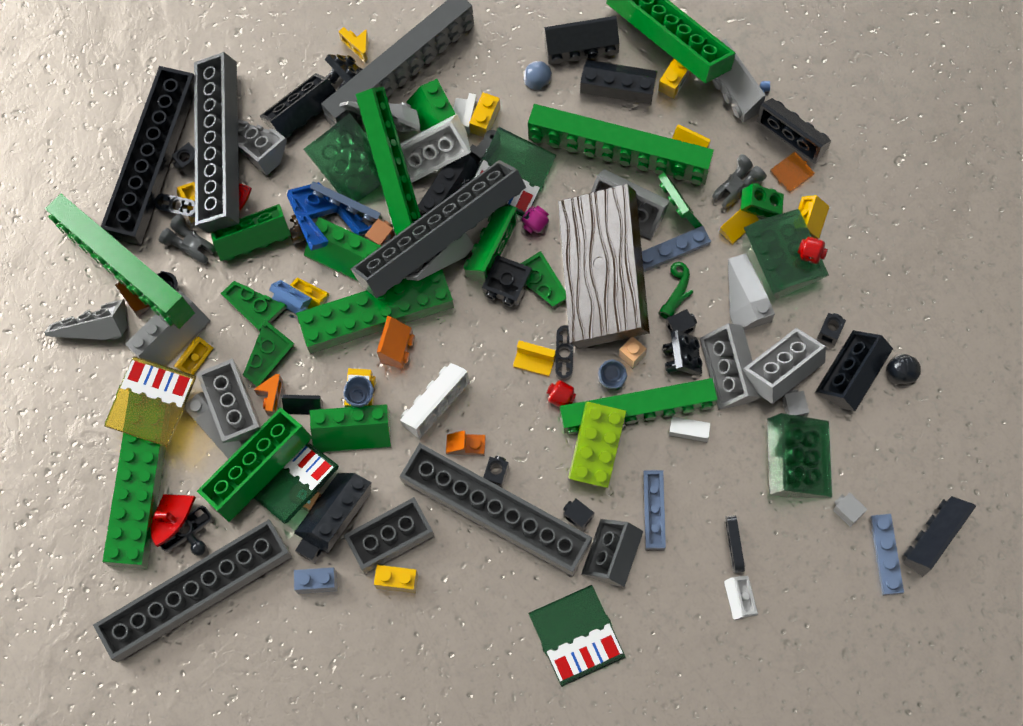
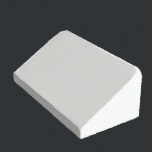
(689, 429)
(740, 597)

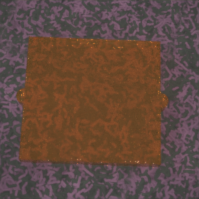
(792, 172)

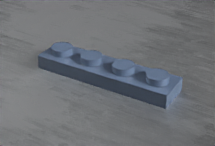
(337, 199)
(675, 248)
(654, 510)
(886, 554)

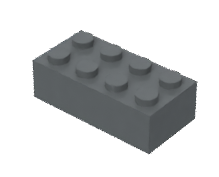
(389, 535)

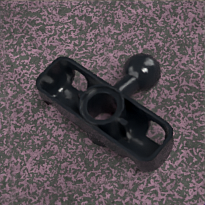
(196, 524)

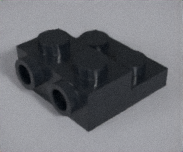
(506, 281)

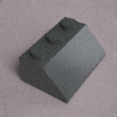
(612, 552)

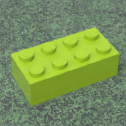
(597, 444)

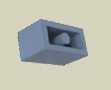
(315, 580)

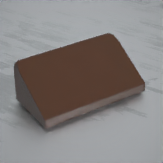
(133, 300)

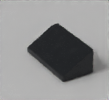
(301, 403)

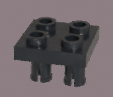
(342, 67)
(686, 353)

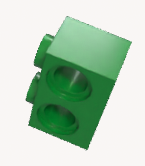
(761, 201)

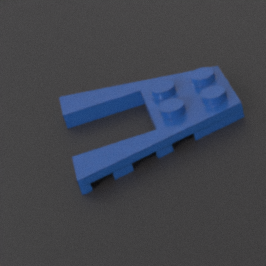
(309, 206)

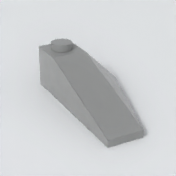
(403, 115)
(261, 145)
(455, 251)
(747, 296)
(100, 325)
(200, 412)

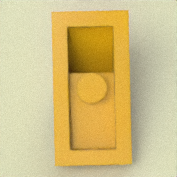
(357, 44)

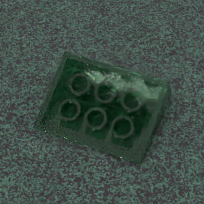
(345, 159)
(777, 247)
(799, 456)

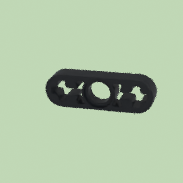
(172, 204)
(569, 366)
(734, 544)

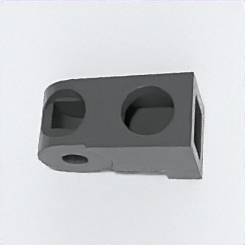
(477, 152)

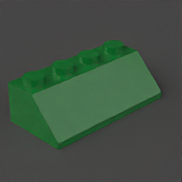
(431, 105)
(251, 232)
(492, 243)
(343, 248)
(351, 428)

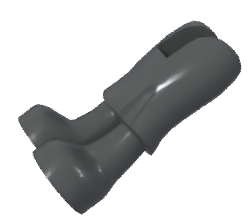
(734, 183)
(191, 242)

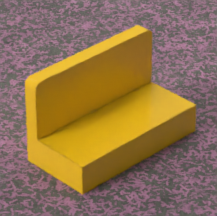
(814, 213)
(534, 358)

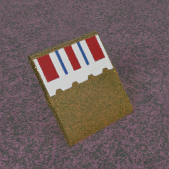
(150, 401)

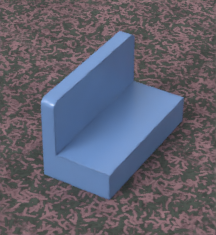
(293, 298)

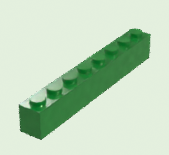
(388, 157)
(648, 403)

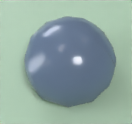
(537, 75)
(612, 374)
(358, 391)

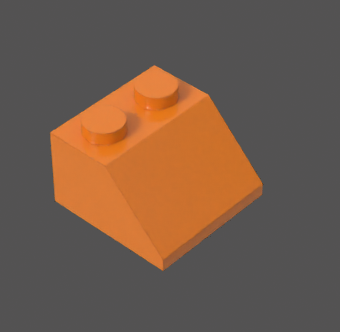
(395, 343)

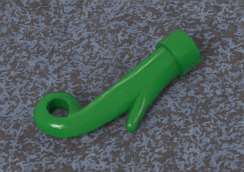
(679, 294)

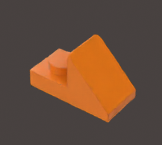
(271, 389)
(465, 444)

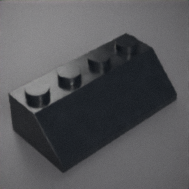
(581, 40)
(618, 81)
(298, 105)
(793, 130)
(448, 181)
(854, 369)
(334, 510)
(938, 534)

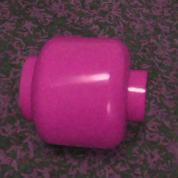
(535, 219)

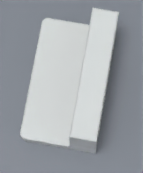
(464, 109)

